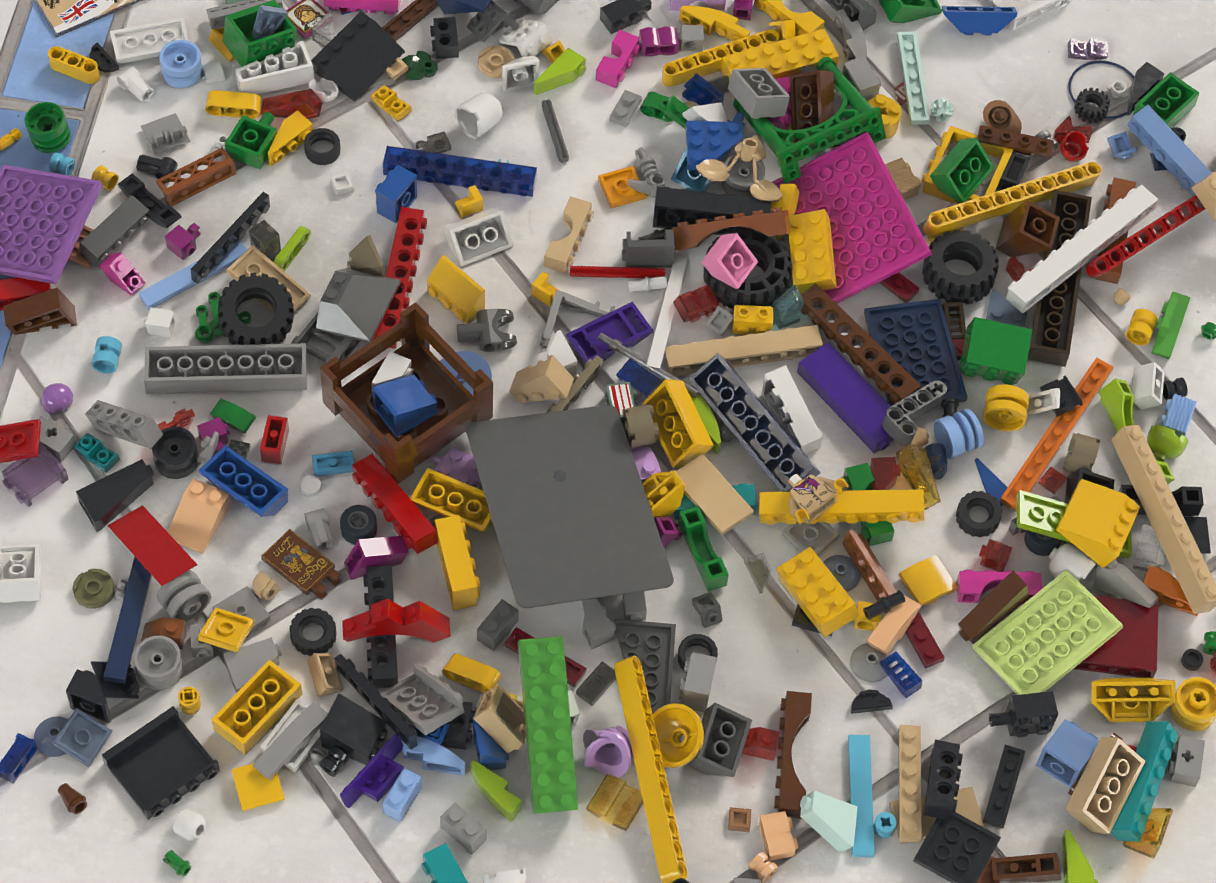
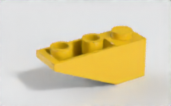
(289, 137)

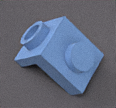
(1121, 146)

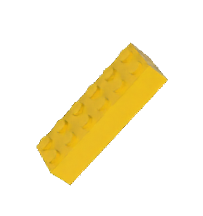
(784, 56)

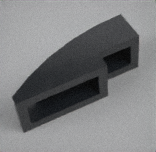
(1013, 171)

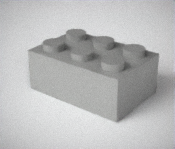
(758, 92)

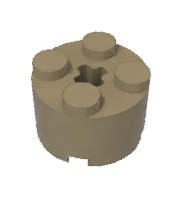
(640, 426)
(1082, 453)

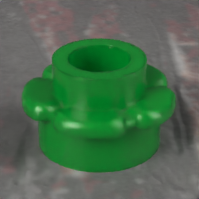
(1209, 330)

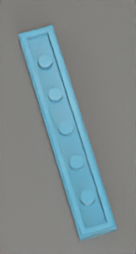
(861, 794)

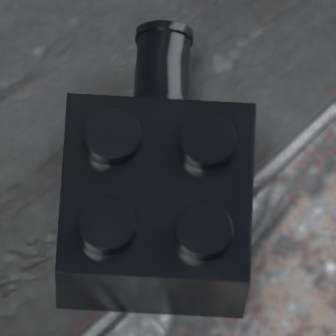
(1028, 714)

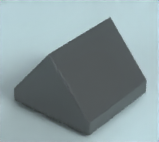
(721, 83)

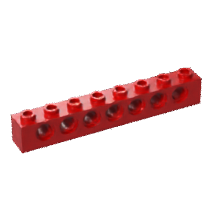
(408, 219)

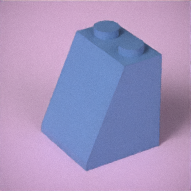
(1067, 752)

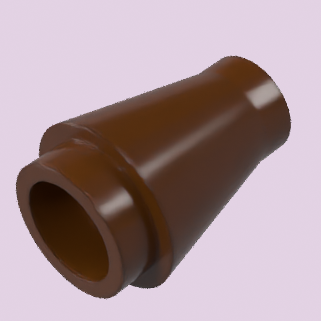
(73, 800)

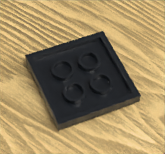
(957, 849)

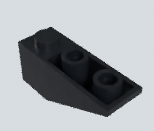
(1144, 81)

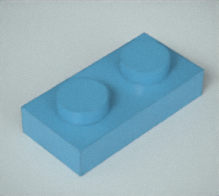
(333, 463)

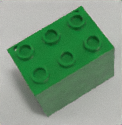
(243, 45)
(995, 351)

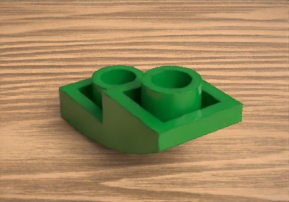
(233, 415)

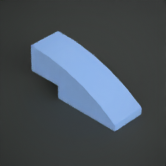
(435, 757)

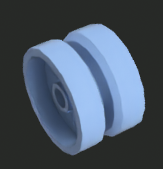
(181, 63)

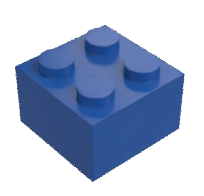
(395, 192)

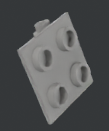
(165, 133)

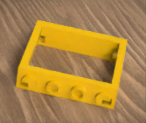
(955, 134)

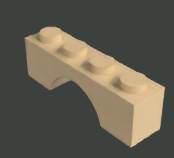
(560, 252)

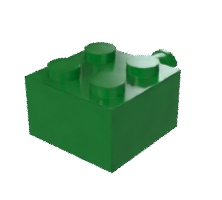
(251, 140)

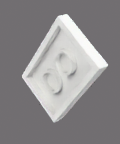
(294, 711)

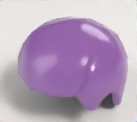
(56, 398)

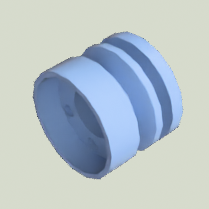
(959, 433)

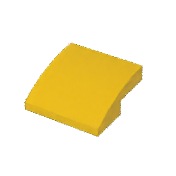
(927, 581)
(255, 788)

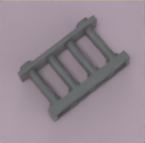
(342, 348)

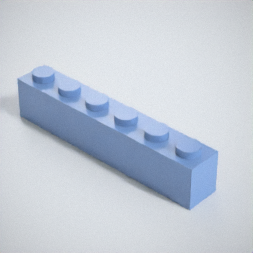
(1168, 148)

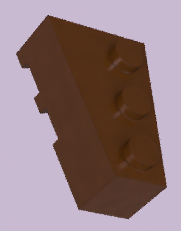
(39, 311)

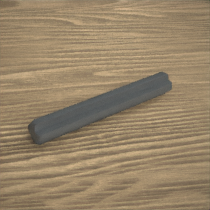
(555, 131)

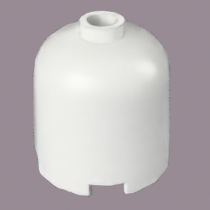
(479, 114)
(1073, 560)

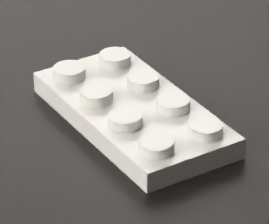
(146, 40)

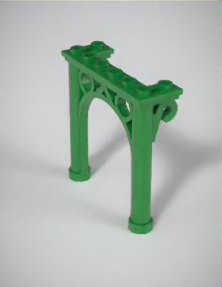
(822, 136)

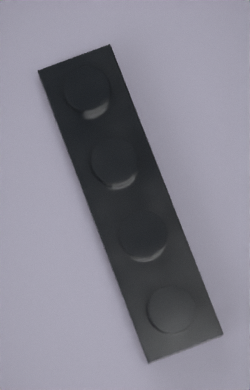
(1003, 786)

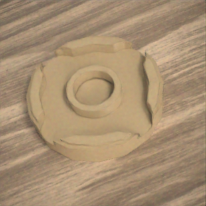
(492, 59)

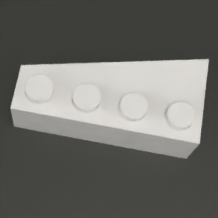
(790, 409)

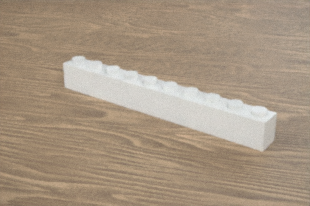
(1081, 248)

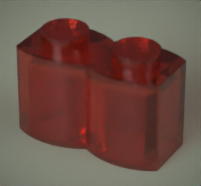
(696, 304)

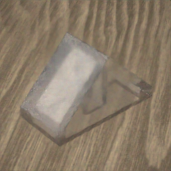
(323, 31)

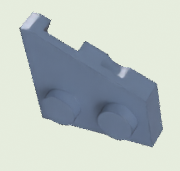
(267, 21)
(1003, 311)

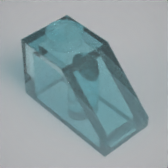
(788, 308)

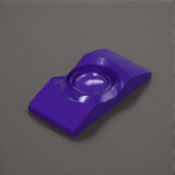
(621, 324)

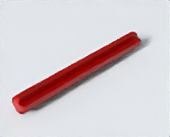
(616, 272)

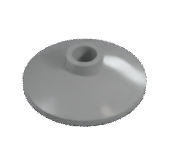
(863, 667)

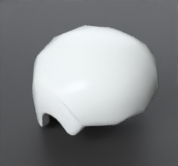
(324, 89)

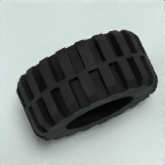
(962, 247)
(261, 288)

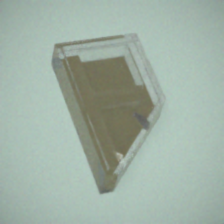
(759, 570)

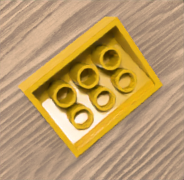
(1098, 521)

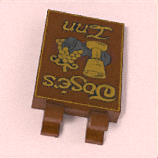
(301, 564)

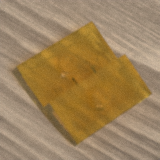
(616, 802)

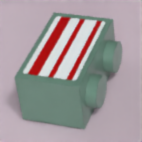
(621, 397)

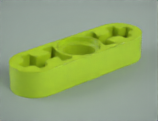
(292, 247)

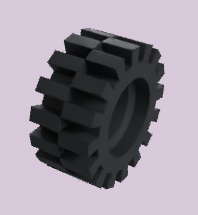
(1093, 97)

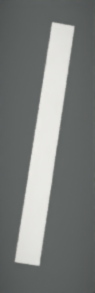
(667, 312)

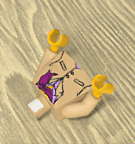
(813, 496)

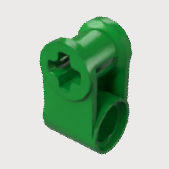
(654, 105)

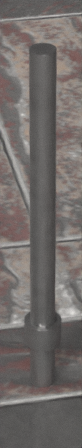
(616, 346)

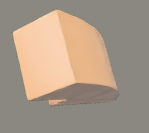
(893, 626)

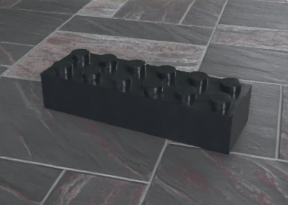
(686, 205)

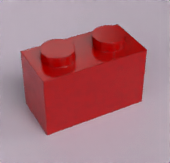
(274, 439)

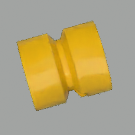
(1141, 327)

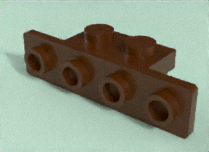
(1018, 142)

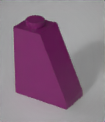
(375, 552)

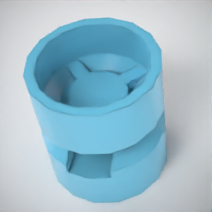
(106, 354)

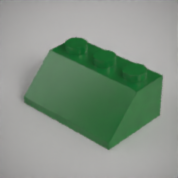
(962, 170)

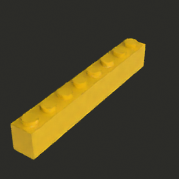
(851, 507)

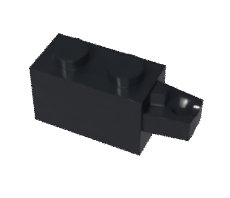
(623, 13)

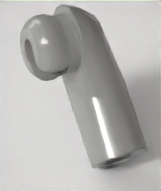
(120, 588)

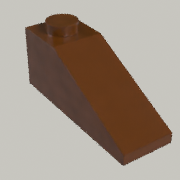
(1027, 868)

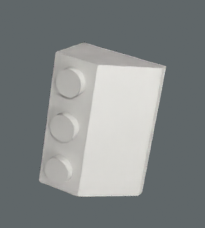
(478, 236)

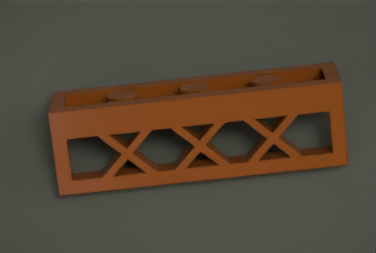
(199, 179)
(868, 565)

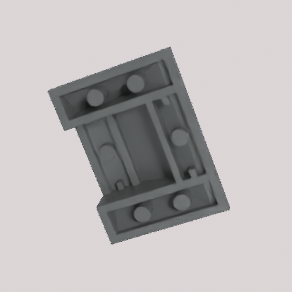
(355, 303)

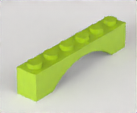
(1119, 403)

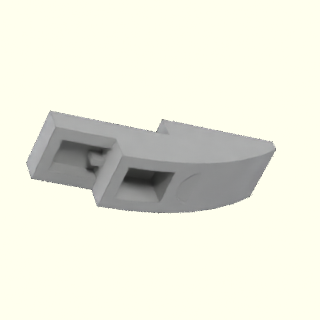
(852, 36)

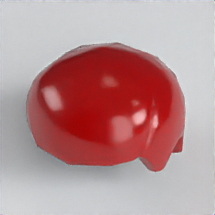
(1074, 146)

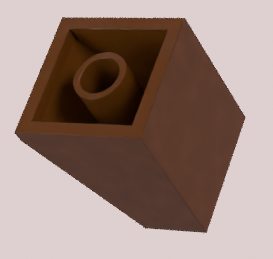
(1027, 231)

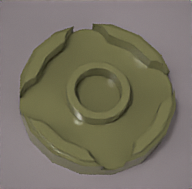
(93, 588)

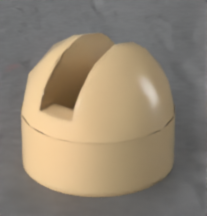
(1121, 297)

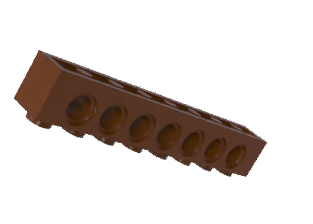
(817, 298)

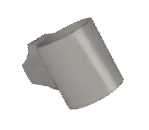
(318, 524)

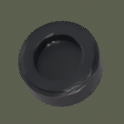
(1192, 659)

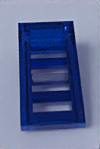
(905, 689)

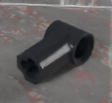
(156, 166)

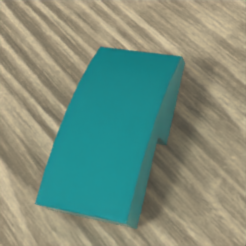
(96, 453)

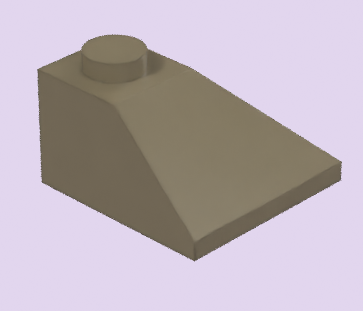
(366, 258)

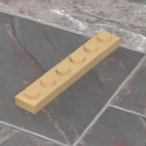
(910, 783)

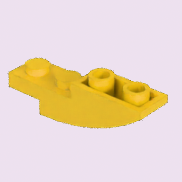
(713, 21)

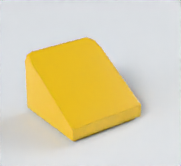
(553, 51)

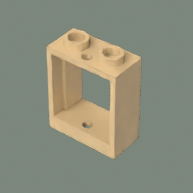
(501, 702)

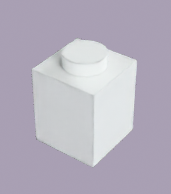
(160, 322)

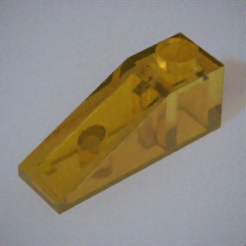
(918, 473)

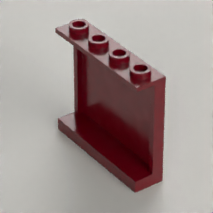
(1133, 648)

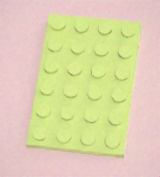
(1047, 636)

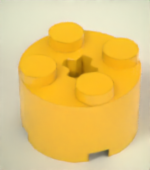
(890, 113)

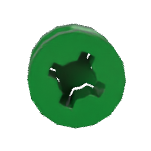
(1210, 642)

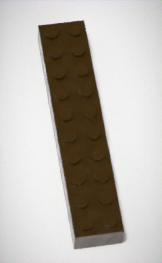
(1056, 311)

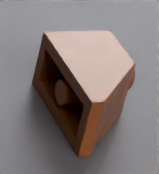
(166, 627)

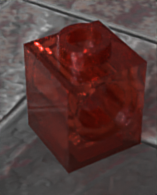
(995, 555)

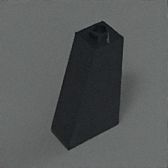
(114, 493)

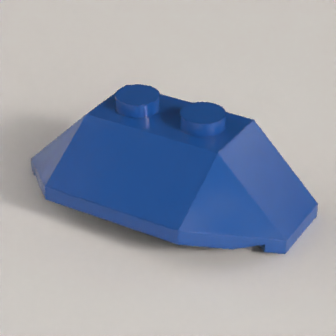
(979, 19)

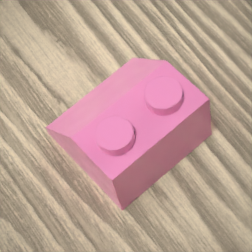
(730, 260)

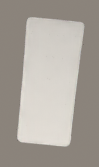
(659, 18)

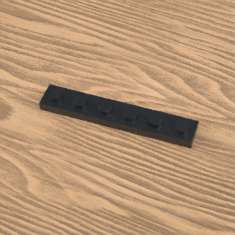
(230, 237)
(373, 698)

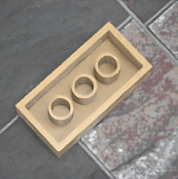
(1105, 785)

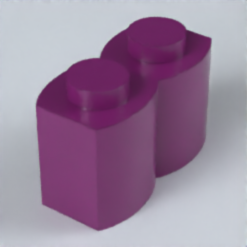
(658, 41)

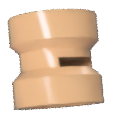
(763, 866)

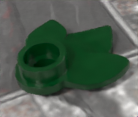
(418, 66)

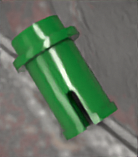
(178, 864)

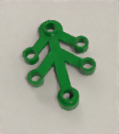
(211, 328)

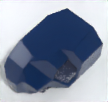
(937, 459)

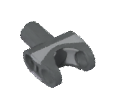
(487, 330)

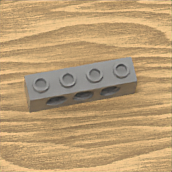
(124, 424)

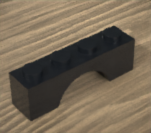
(1187, 498)

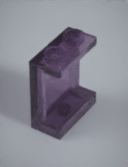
(33, 475)

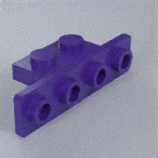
(377, 775)

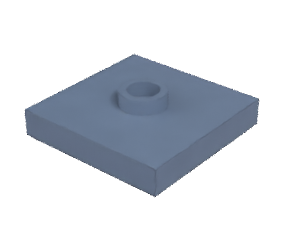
(82, 737)

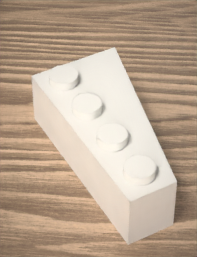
(276, 72)

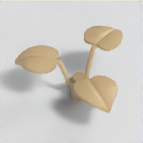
(749, 150)

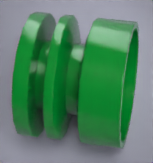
(47, 127)

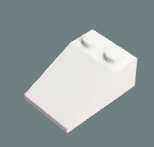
(19, 573)

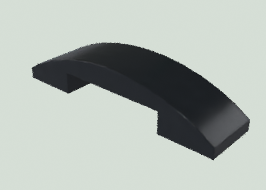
(158, 212)

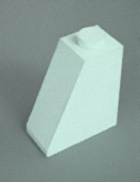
(830, 818)

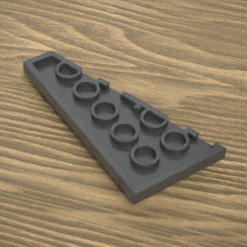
(654, 647)

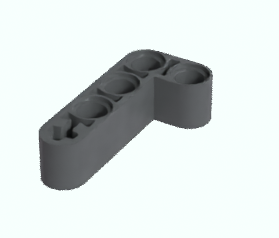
(900, 416)

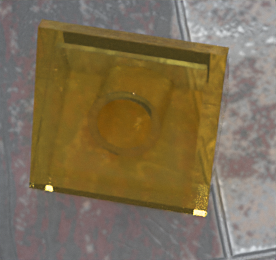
(1153, 834)

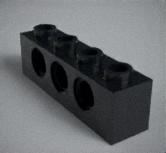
(942, 780)

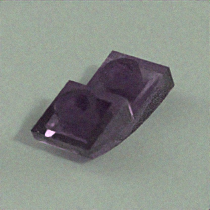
(1089, 50)

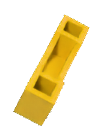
(804, 22)

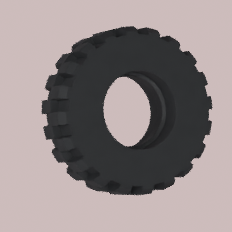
(758, 290)

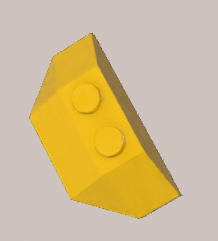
(664, 493)
(1132, 698)

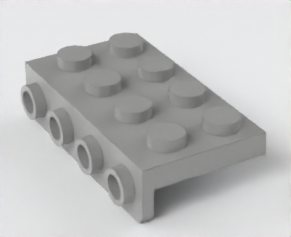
(424, 700)

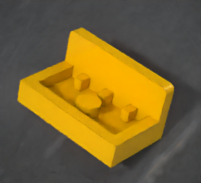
(752, 319)

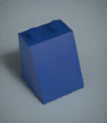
(403, 403)

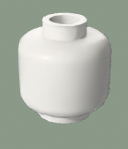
(189, 824)

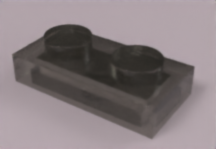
(596, 683)

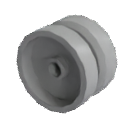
(742, 177)
(184, 596)
(158, 662)

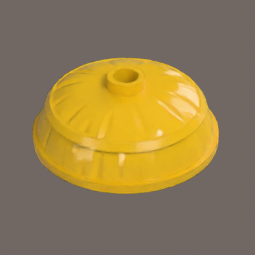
(671, 724)

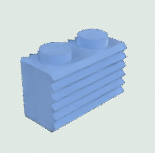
(1178, 414)
(402, 795)

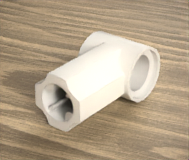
(132, 81)

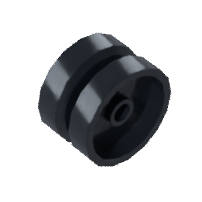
(175, 453)

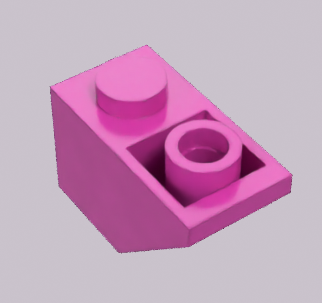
(122, 273)

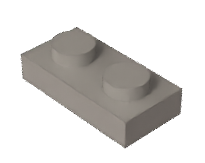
(625, 108)

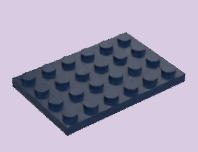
(918, 341)

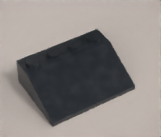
(357, 56)

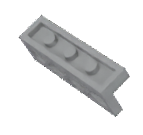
(218, 14)

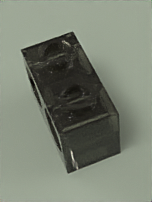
(265, 239)

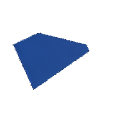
(990, 481)

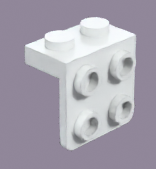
(529, 37)

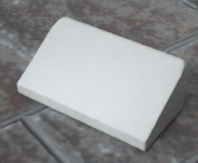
(1043, 401)

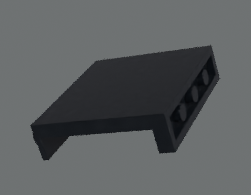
(160, 763)

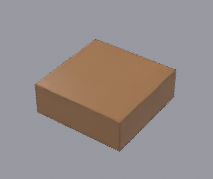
(739, 819)

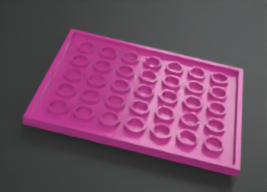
(866, 212)

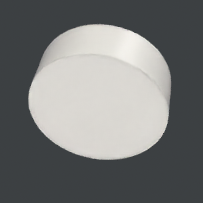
(310, 485)

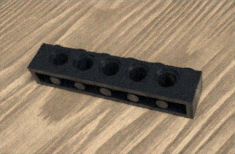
(386, 675)

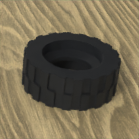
(978, 499)
(309, 616)

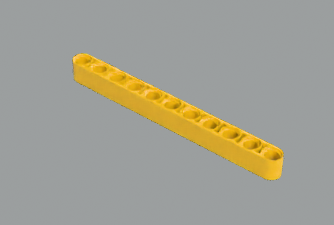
(1010, 199)
(650, 770)

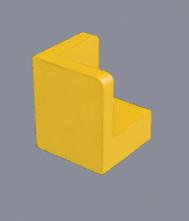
(785, 28)
(470, 204)
(542, 289)

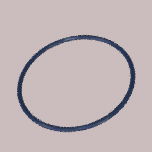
(1094, 62)

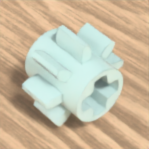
(941, 110)

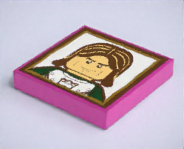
(305, 16)

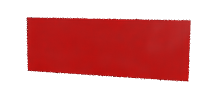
(152, 545)

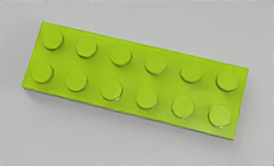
(1044, 514)

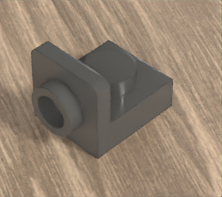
(708, 609)

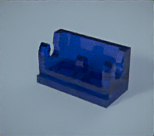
(702, 91)
(639, 377)
(17, 758)

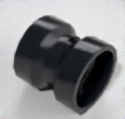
(1177, 387)
(334, 760)

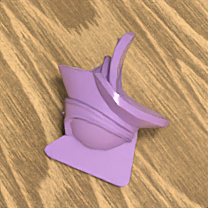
(608, 750)

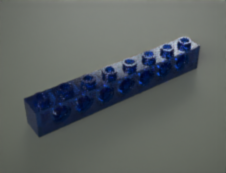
(463, 171)

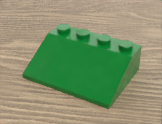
(909, 10)

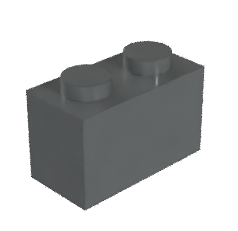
(497, 624)

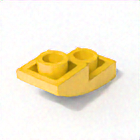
(390, 103)

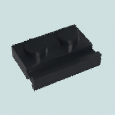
(1068, 396)

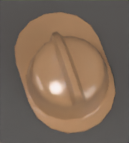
(1001, 116)

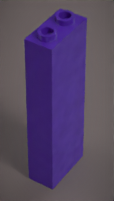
(847, 395)

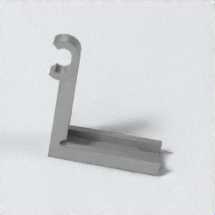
(570, 303)

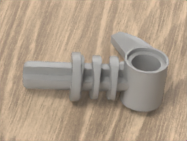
(651, 175)

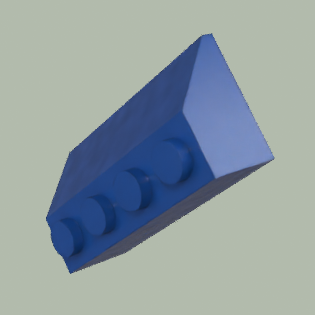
(245, 482)

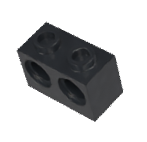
(445, 36)

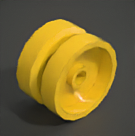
(1005, 407)
(1195, 704)

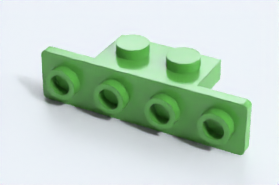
(1170, 324)

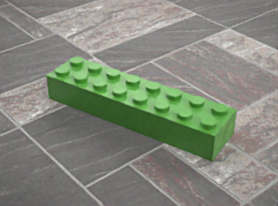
(547, 725)

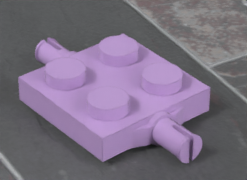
(458, 466)

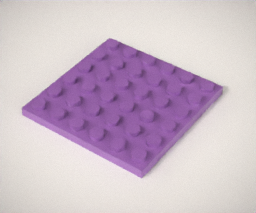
(41, 220)

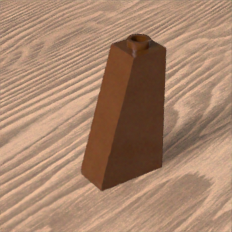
(994, 608)

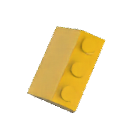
(456, 290)

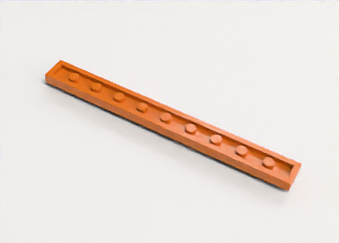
(1056, 434)

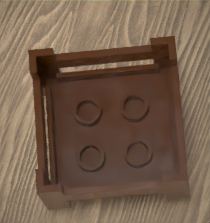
(455, 403)

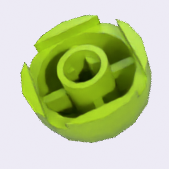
(1165, 442)

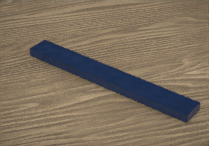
(128, 624)

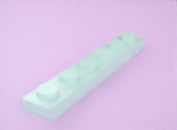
(913, 78)

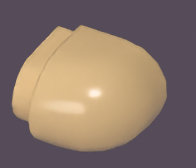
(264, 586)

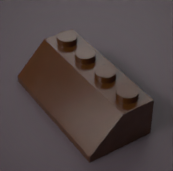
(811, 99)

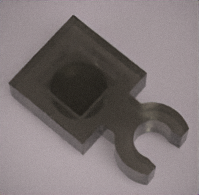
(436, 143)

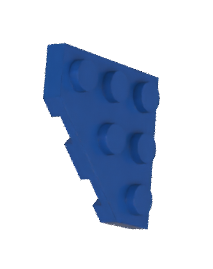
(710, 140)

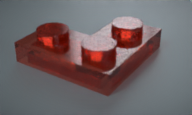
(181, 419)

